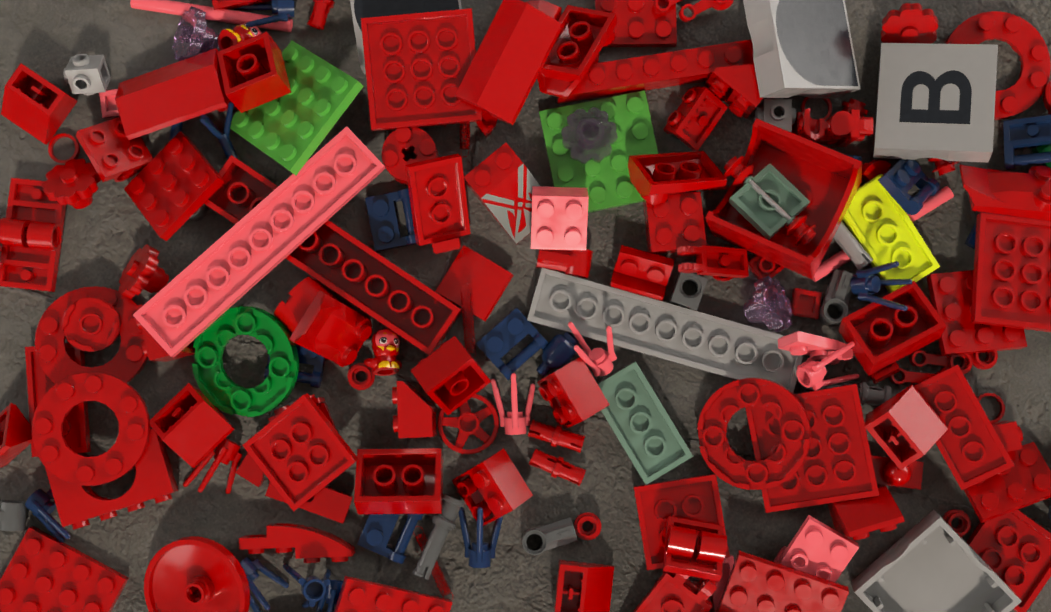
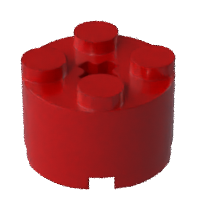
(405, 141)
(299, 301)

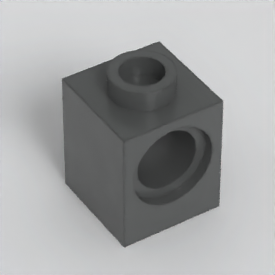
(680, 299)

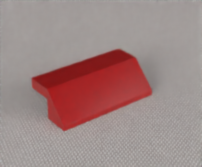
(509, 60)
(171, 94)

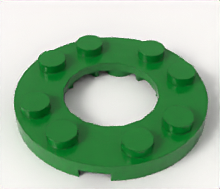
(214, 380)

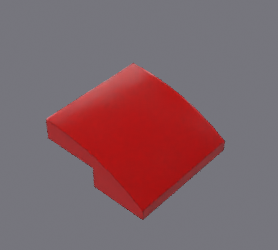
(484, 276)

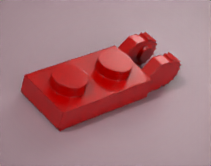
(715, 261)

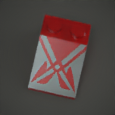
(505, 190)

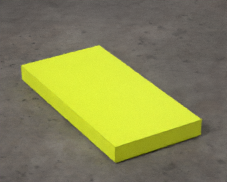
(888, 234)

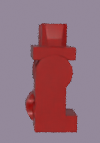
(840, 128)

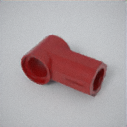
(572, 262)

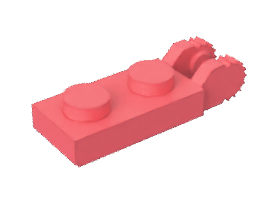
(813, 345)

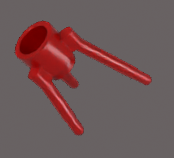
(223, 453)

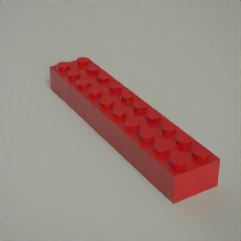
(347, 266)

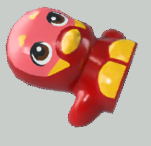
(238, 34)
(385, 349)

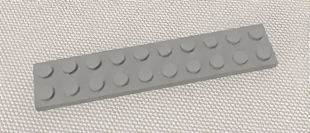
(661, 329)

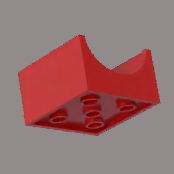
(817, 172)

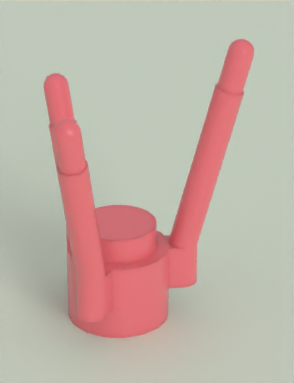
(597, 359)
(812, 372)
(515, 422)

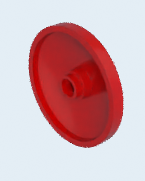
(196, 577)

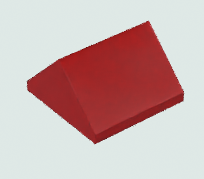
(14, 434)

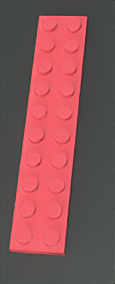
(258, 242)

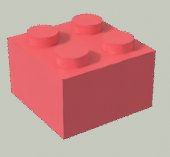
(559, 218)

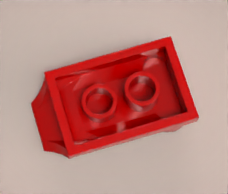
(575, 49)
(673, 173)
(1009, 191)
(332, 330)

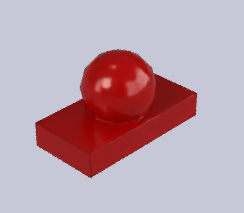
(889, 474)

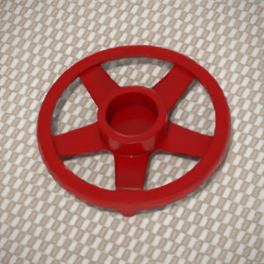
(469, 424)

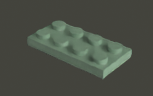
(642, 424)

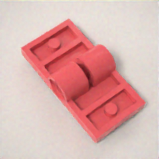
(818, 550)

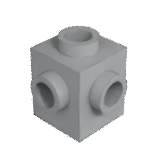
(87, 74)
(777, 112)

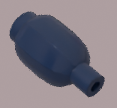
(557, 352)

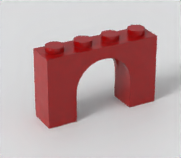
(152, 481)

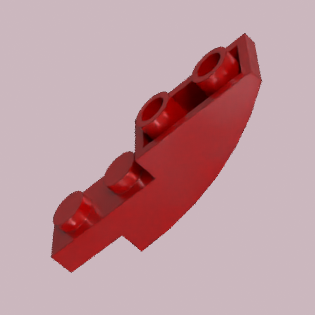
(308, 543)

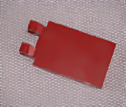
(677, 594)

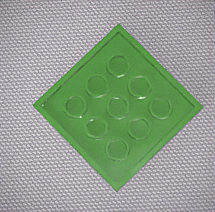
(298, 122)
(606, 180)

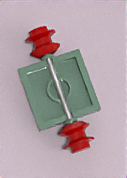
(769, 201)

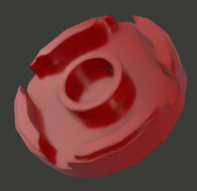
(91, 324)

